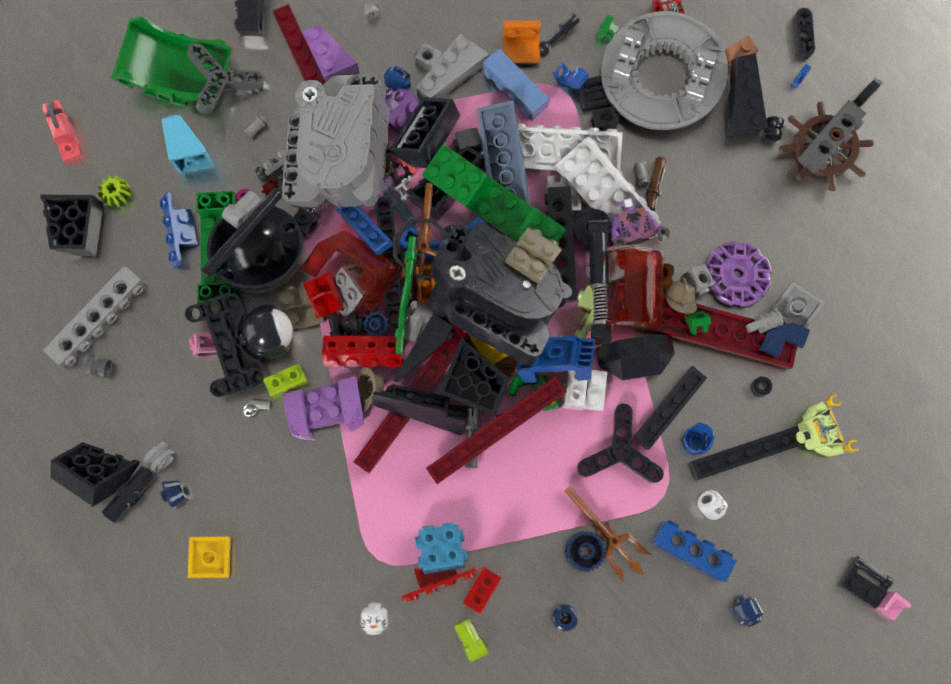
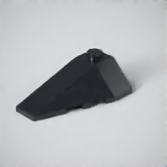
(432, 338)

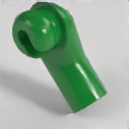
(515, 384)

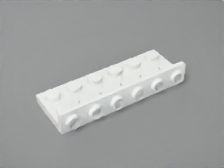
(547, 146)
(598, 181)

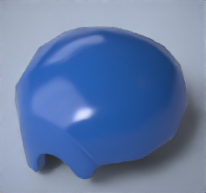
(699, 438)

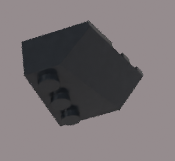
(474, 380)

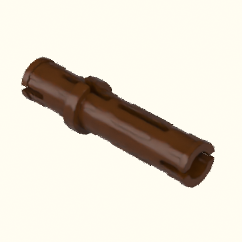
(654, 191)

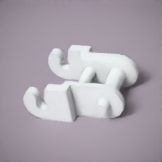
(398, 188)

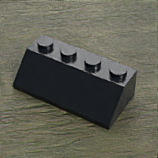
(425, 131)

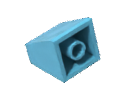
(183, 147)

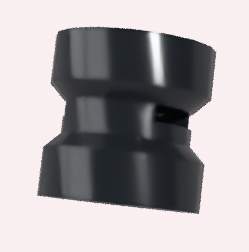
(774, 132)

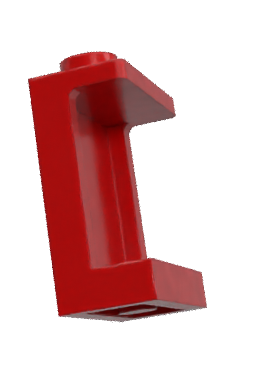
(482, 590)

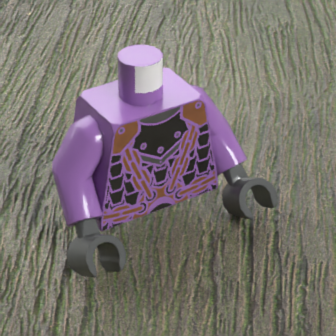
(634, 225)

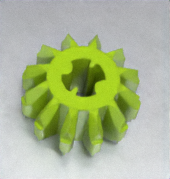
(114, 184)

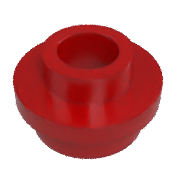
(268, 187)

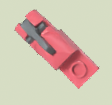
(62, 131)

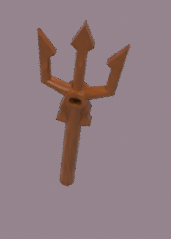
(424, 235)
(608, 536)

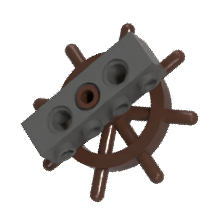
(835, 134)

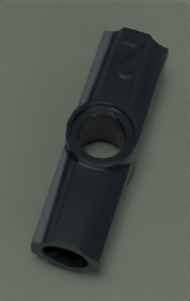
(128, 494)

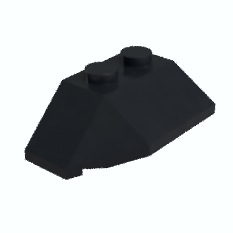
(636, 356)

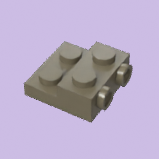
(533, 255)
(297, 307)

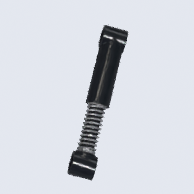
(599, 278)

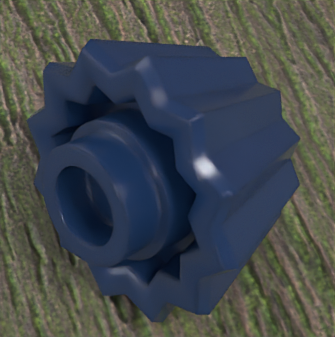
(376, 324)
(172, 493)

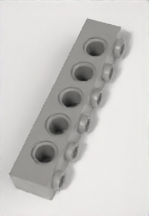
(85, 318)

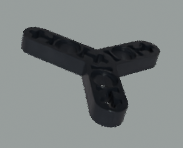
(626, 458)

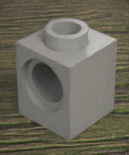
(427, 51)
(700, 279)

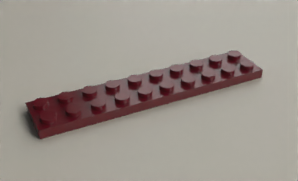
(724, 333)

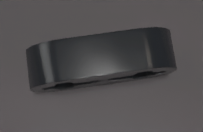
(867, 92)

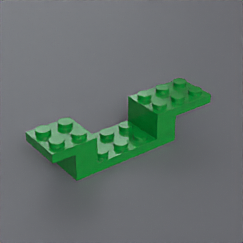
(487, 197)

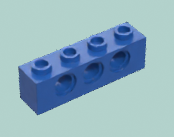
(724, 562)

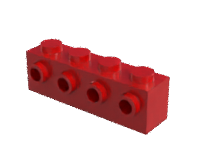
(360, 351)

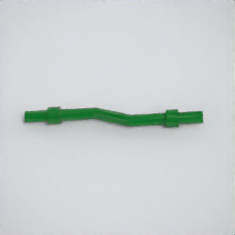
(401, 332)

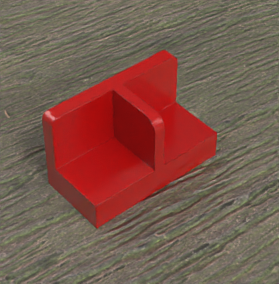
(324, 295)

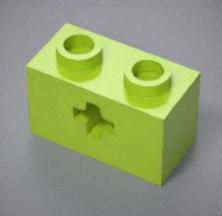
(286, 381)

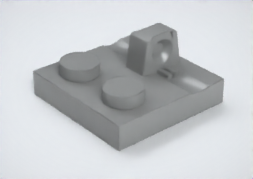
(798, 305)

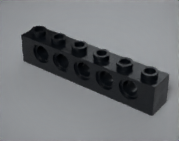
(562, 196)

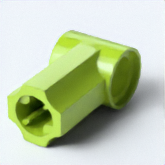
(473, 644)

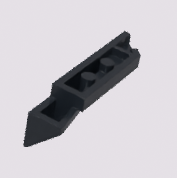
(422, 407)

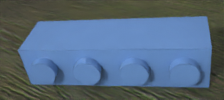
(515, 84)

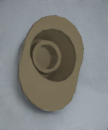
(681, 296)
(368, 383)

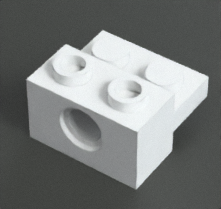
(576, 391)

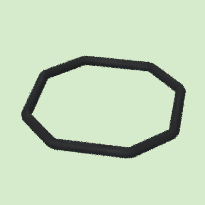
(402, 230)

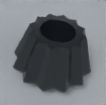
(353, 325)

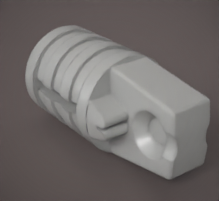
(766, 322)

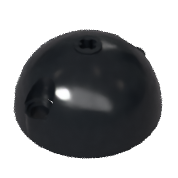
(266, 244)

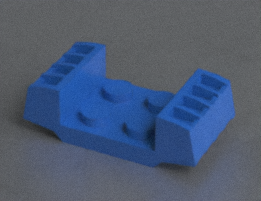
(562, 354)

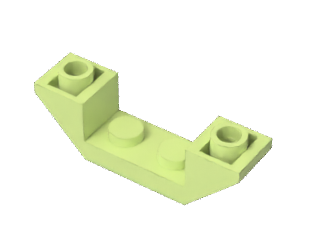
(586, 303)

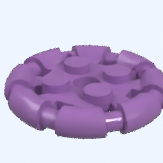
(750, 273)

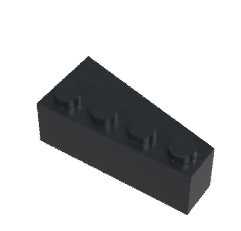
(745, 100)

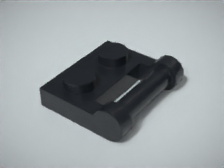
(593, 96)
(862, 587)

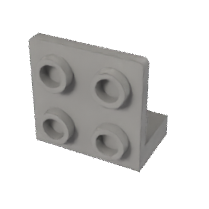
(349, 288)

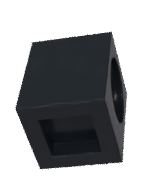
(606, 113)
(307, 222)

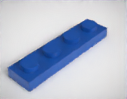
(365, 229)

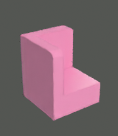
(892, 605)

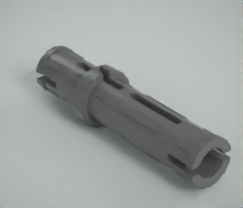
(473, 427)

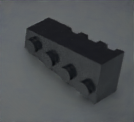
(249, 17)
(440, 200)

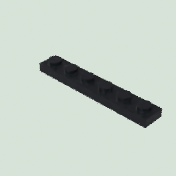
(745, 453)

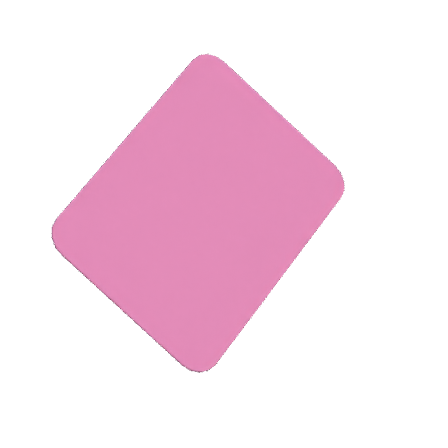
(523, 475)

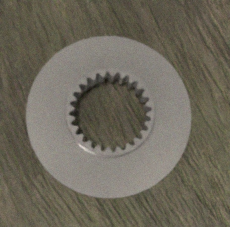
(673, 33)

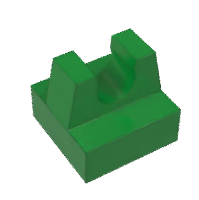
(607, 28)
(698, 319)

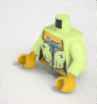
(821, 431)

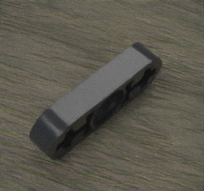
(800, 40)

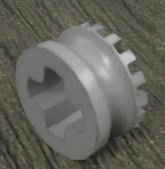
(371, 11)

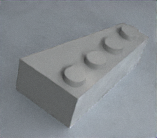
(454, 67)

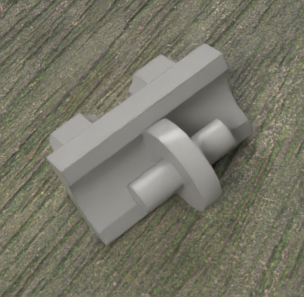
(276, 170)

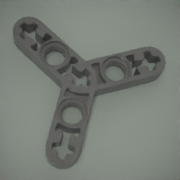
(216, 72)

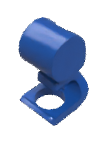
(574, 79)

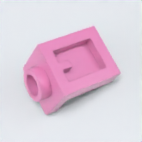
(201, 343)

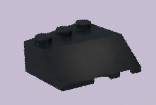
(73, 223)
(91, 472)

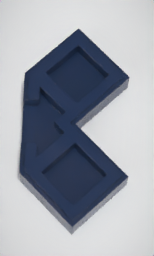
(791, 333)

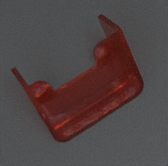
(377, 270)
(641, 287)

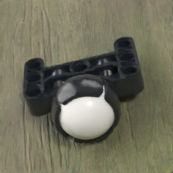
(255, 335)

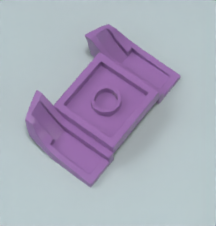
(323, 408)

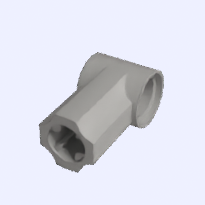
(239, 212)
(417, 317)

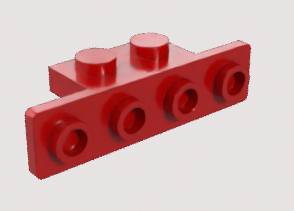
(430, 581)

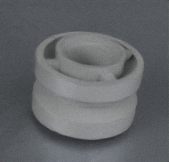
(159, 456)

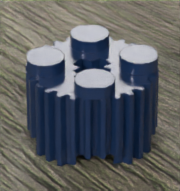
(573, 551)

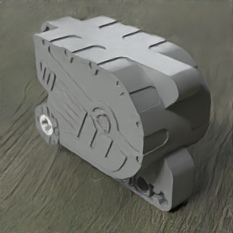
(338, 143)

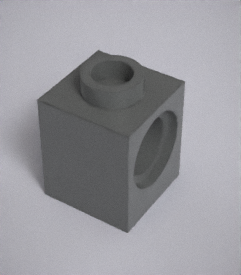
(467, 138)

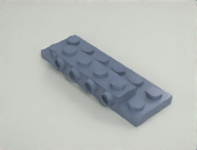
(503, 147)

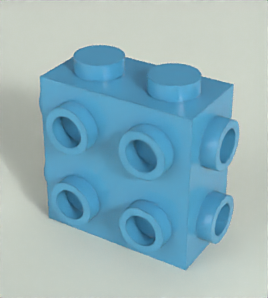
(441, 548)

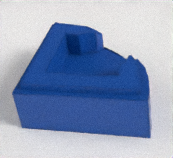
(801, 75)

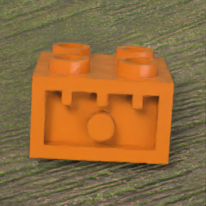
(522, 41)

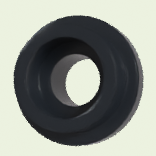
(768, 386)

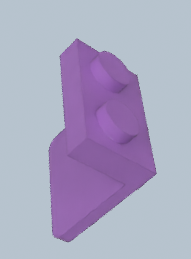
(401, 107)

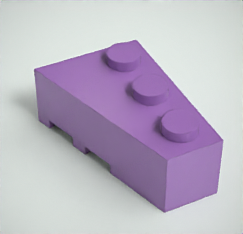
(329, 54)

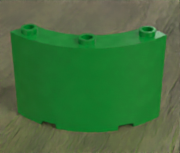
(160, 65)

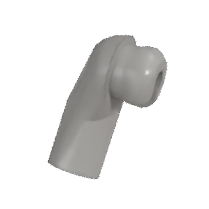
(255, 405)

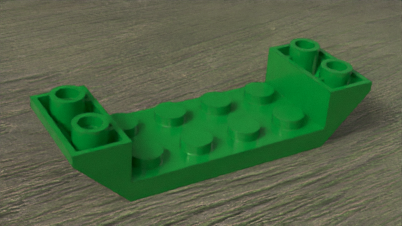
(210, 208)

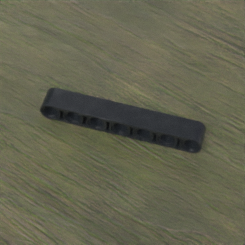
(387, 216)

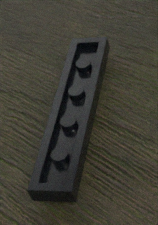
(669, 407)

